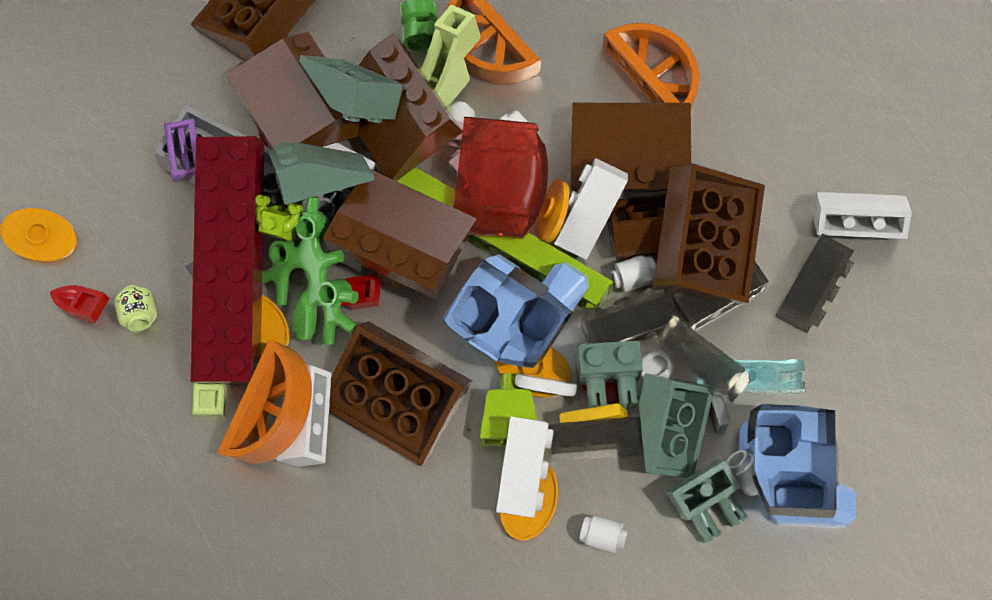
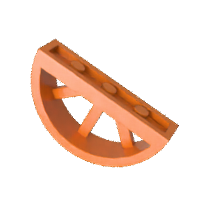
(507, 40)
(616, 45)
(257, 402)

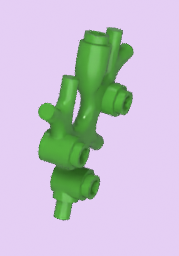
(320, 291)

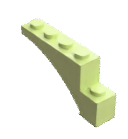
(452, 40)

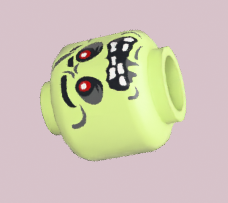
(135, 308)

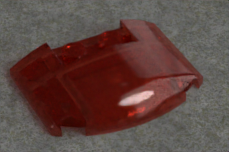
(501, 176)

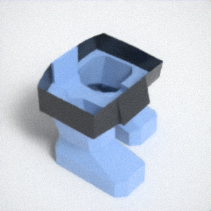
(515, 309)
(798, 465)

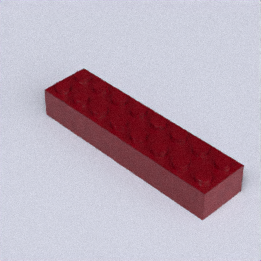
(227, 260)

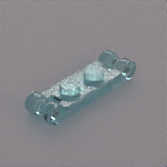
(767, 376)

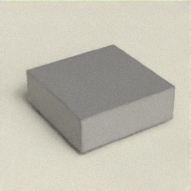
(719, 413)

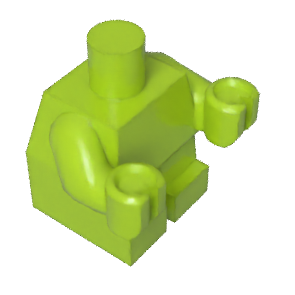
(277, 219)

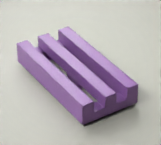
(187, 173)

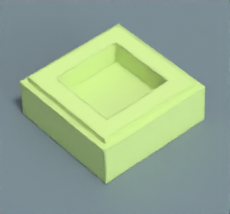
(209, 400)

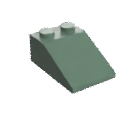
(353, 88)
(313, 170)
(673, 424)

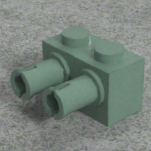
(609, 364)
(703, 489)

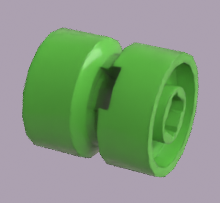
(418, 23)

